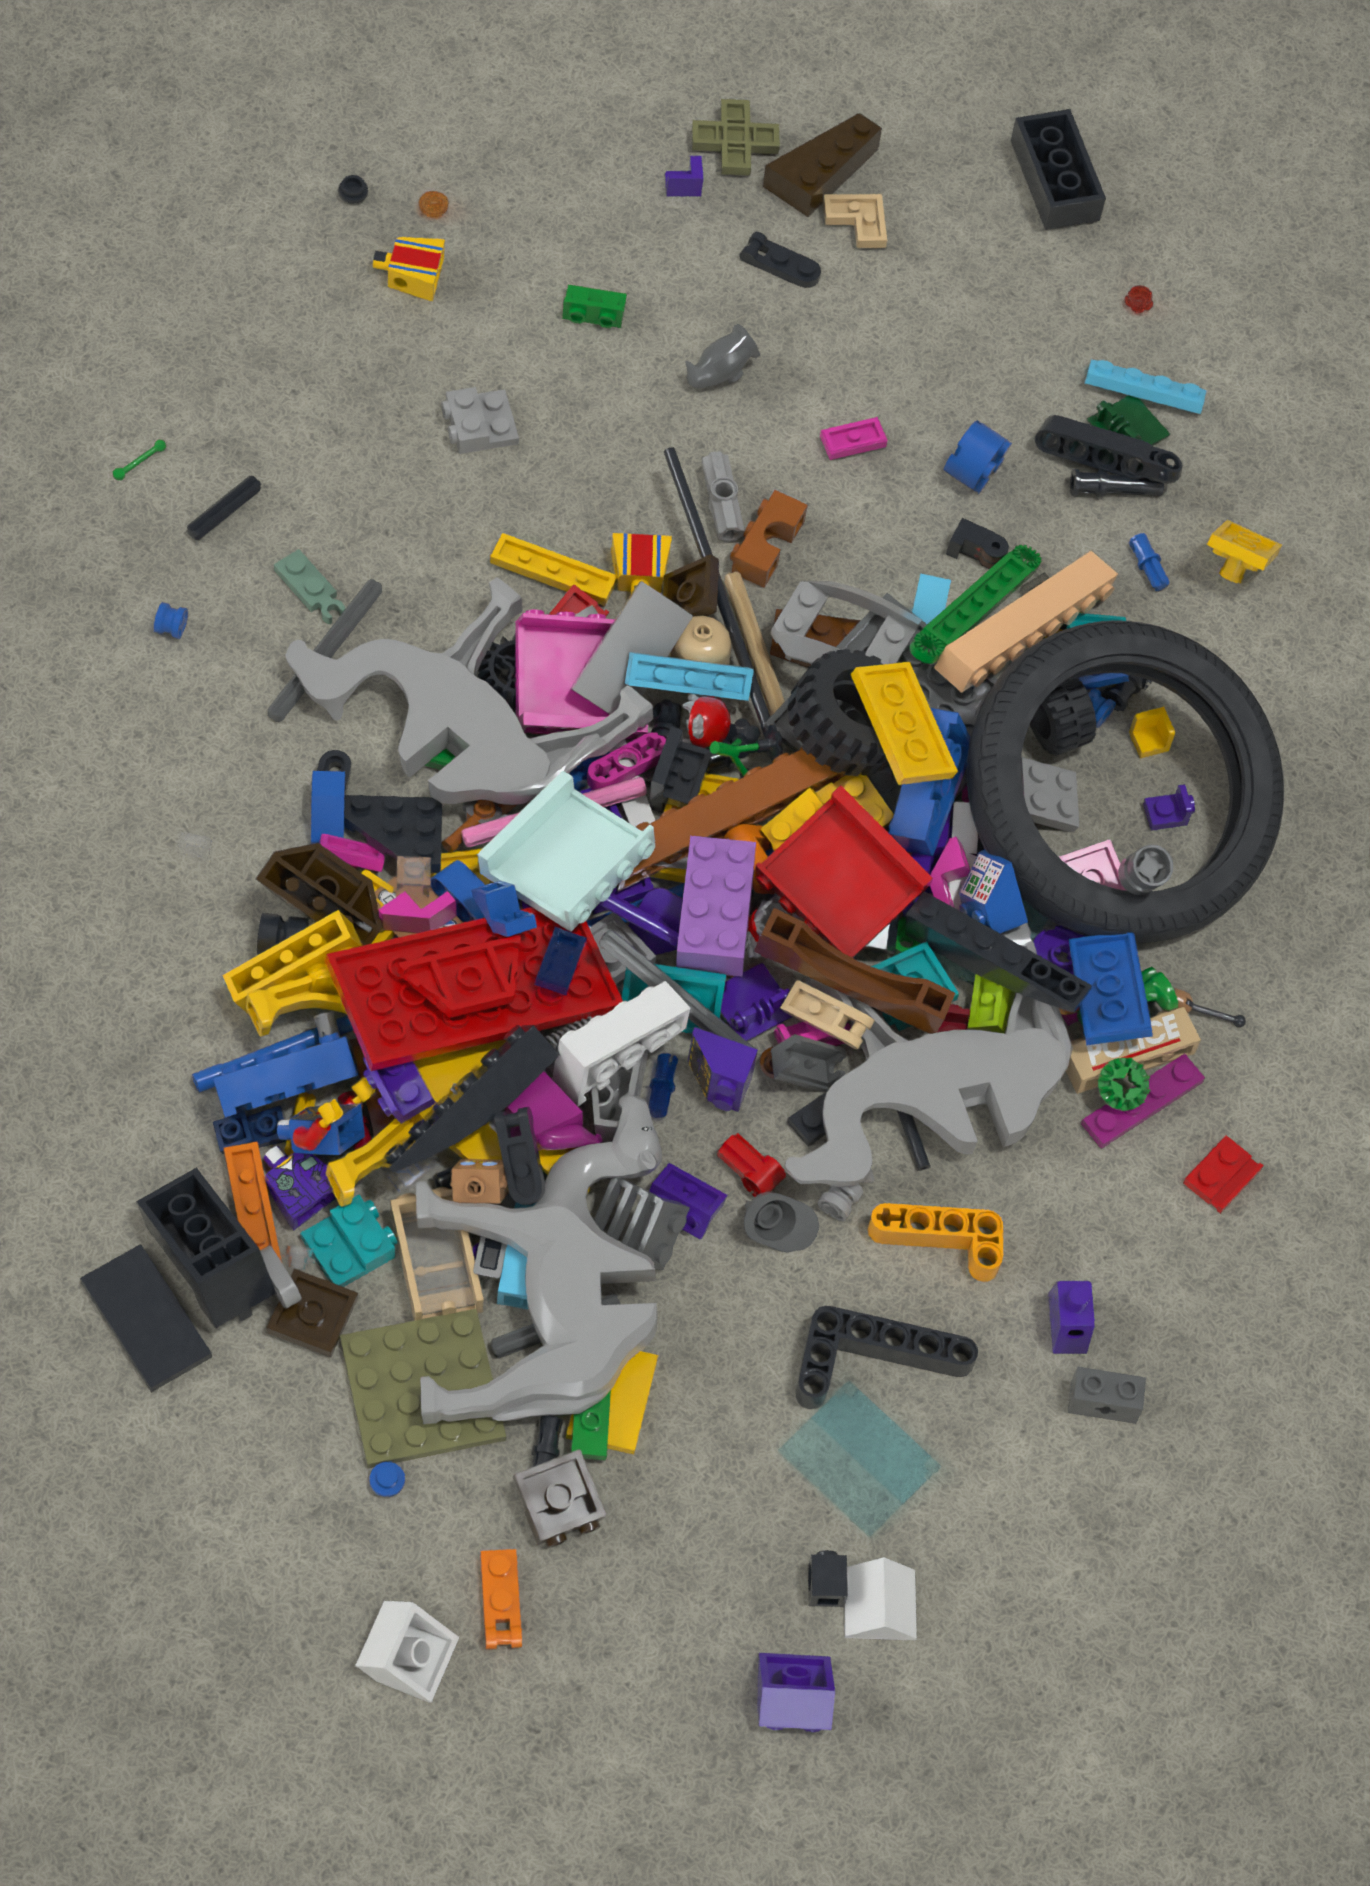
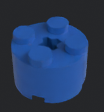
(977, 456)

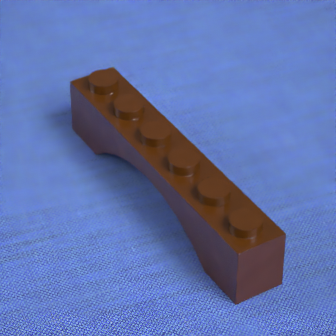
(903, 997)

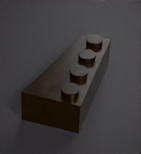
(822, 163)

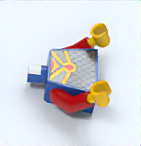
(328, 1127)

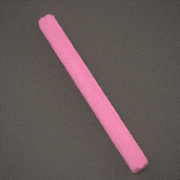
(604, 796)

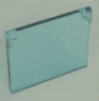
(859, 1458)

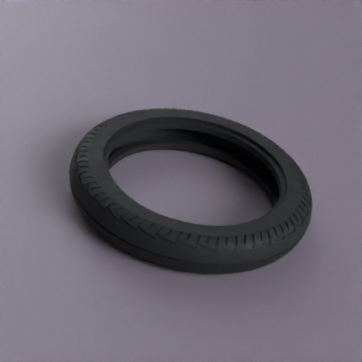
(1225, 707)

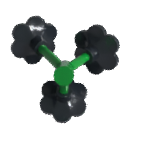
(744, 740)

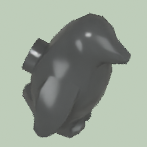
(723, 359)

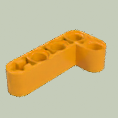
(936, 1235)

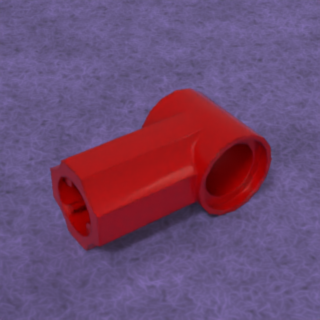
(756, 1171)

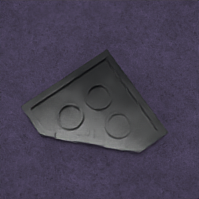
(398, 825)

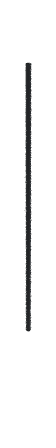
(758, 701)

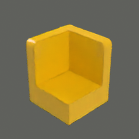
(1152, 732)

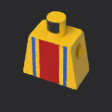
(413, 265)
(640, 559)

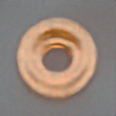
(433, 210)

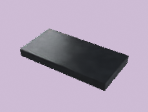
(146, 1318)

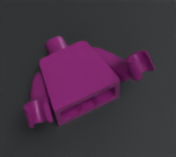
(554, 1116)

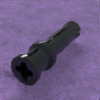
(1102, 483)

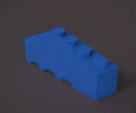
(285, 1076)

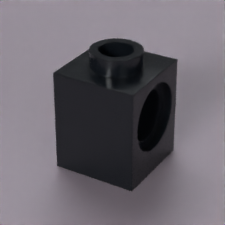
(827, 1579)

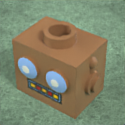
(479, 1181)

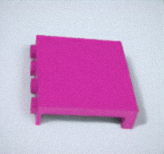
(548, 662)

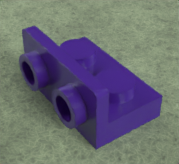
(401, 1089)
(699, 1196)

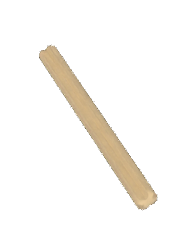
(754, 641)

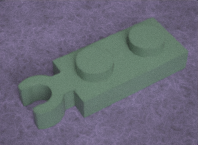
(309, 584)

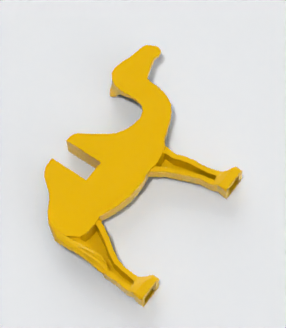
(438, 1072)

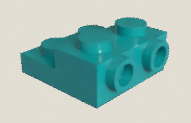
(916, 963)
(350, 1242)

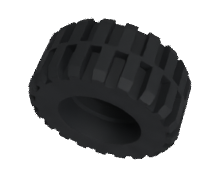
(824, 726)

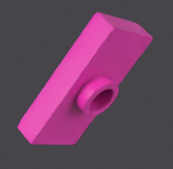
(853, 438)
(354, 852)

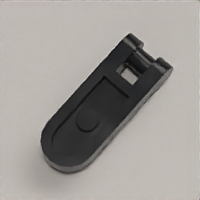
(781, 261)
(520, 1156)

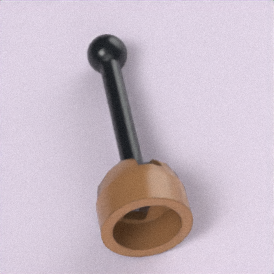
(1186, 1001)

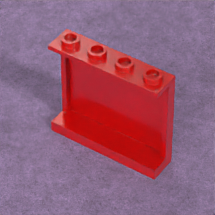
(843, 874)

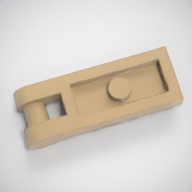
(826, 1014)

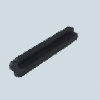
(223, 507)

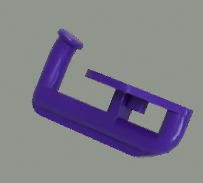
(654, 920)

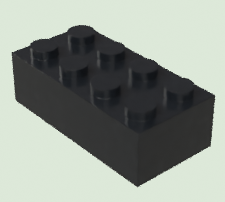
(1057, 169)

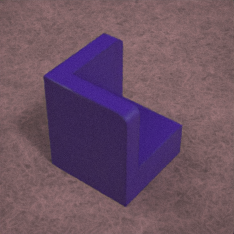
(686, 183)

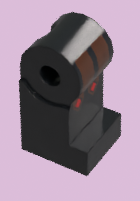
(977, 543)

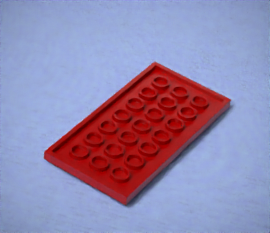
(403, 1026)

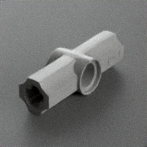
(725, 508)

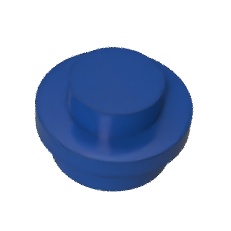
(387, 1479)

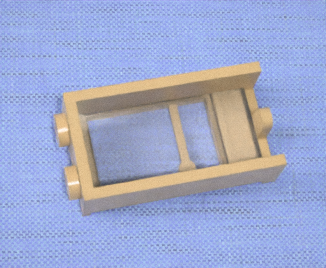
(435, 1262)

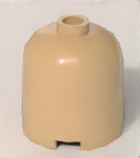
(704, 641)

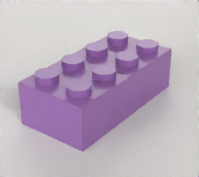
(716, 905)

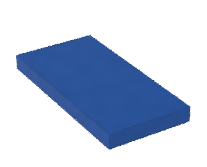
(1117, 1002)

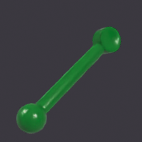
(119, 473)

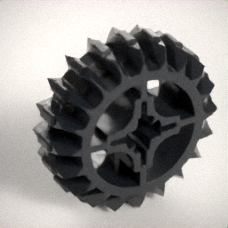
(503, 661)

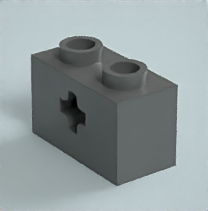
(1106, 1395)

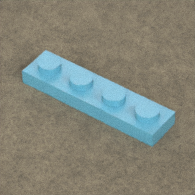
(1145, 386)
(688, 676)

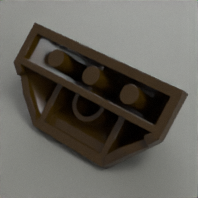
(320, 884)

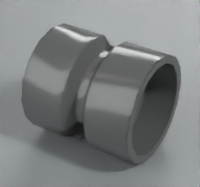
(1145, 869)

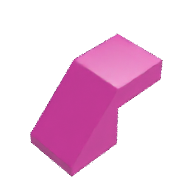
(950, 867)
(406, 916)

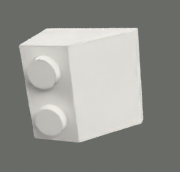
(407, 1650)

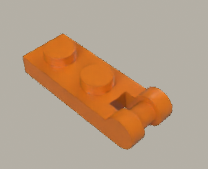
(501, 1597)

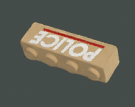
(1171, 1038)

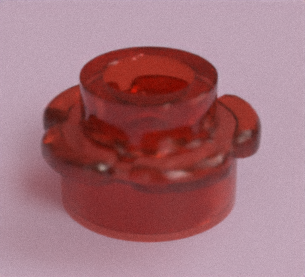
(1139, 293)

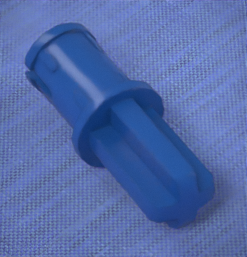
(1149, 561)

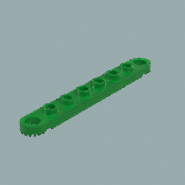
(975, 603)

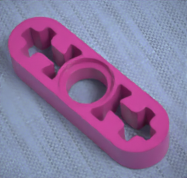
(632, 750)

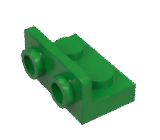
(594, 306)

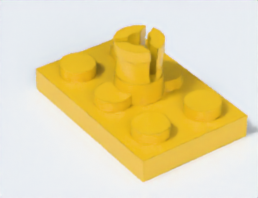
(1242, 550)

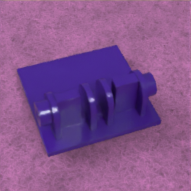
(753, 1002)

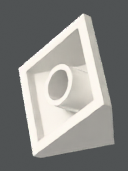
(880, 1601)

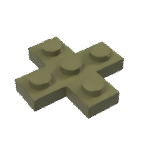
(735, 137)

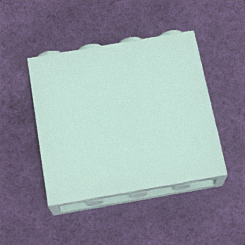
(565, 853)

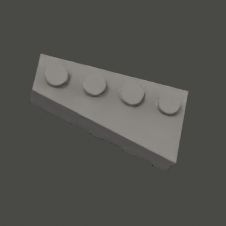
(606, 1101)

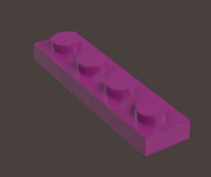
(1166, 1087)

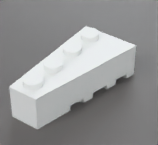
(618, 1040)

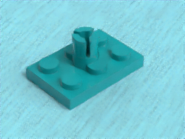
(702, 985)

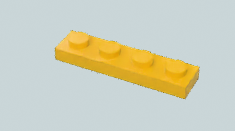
(552, 568)

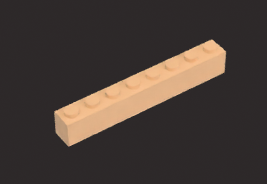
(1026, 622)

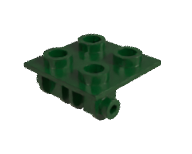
(1129, 418)

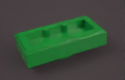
(591, 1430)

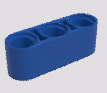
(459, 882)

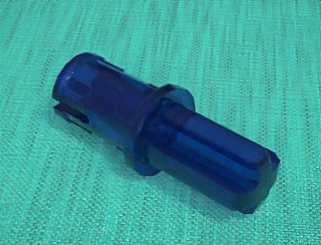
(662, 1085)

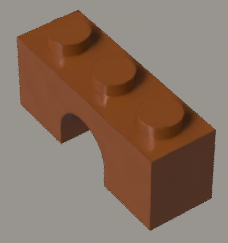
(777, 518)

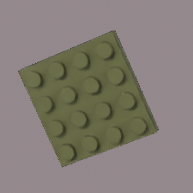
(386, 1385)

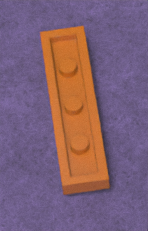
(251, 1194)

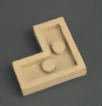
(863, 212)

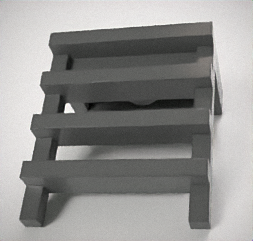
(652, 1225)

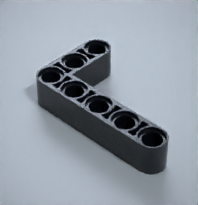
(876, 1347)

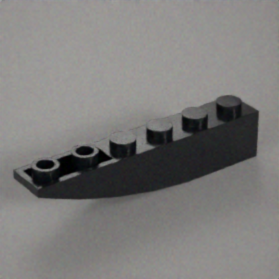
(992, 954)
(478, 1097)

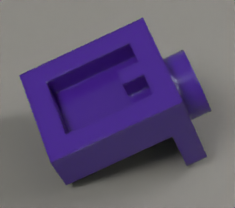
(1169, 810)

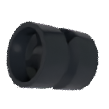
(275, 930)

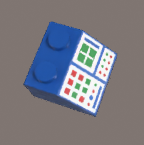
(992, 894)

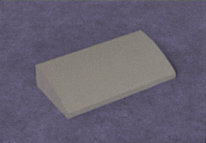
(644, 626)

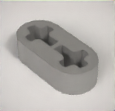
(283, 1284)

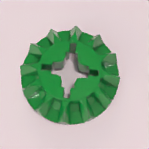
(1112, 1091)

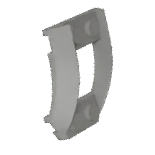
(809, 600)

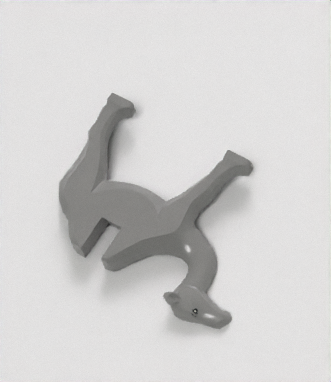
(465, 713)
(938, 1080)
(563, 1279)

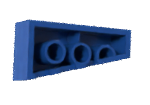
(926, 805)

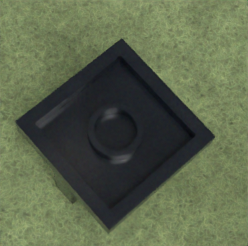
(678, 772)

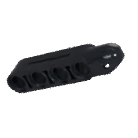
(1093, 450)

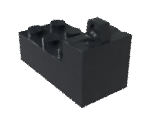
(207, 1247)

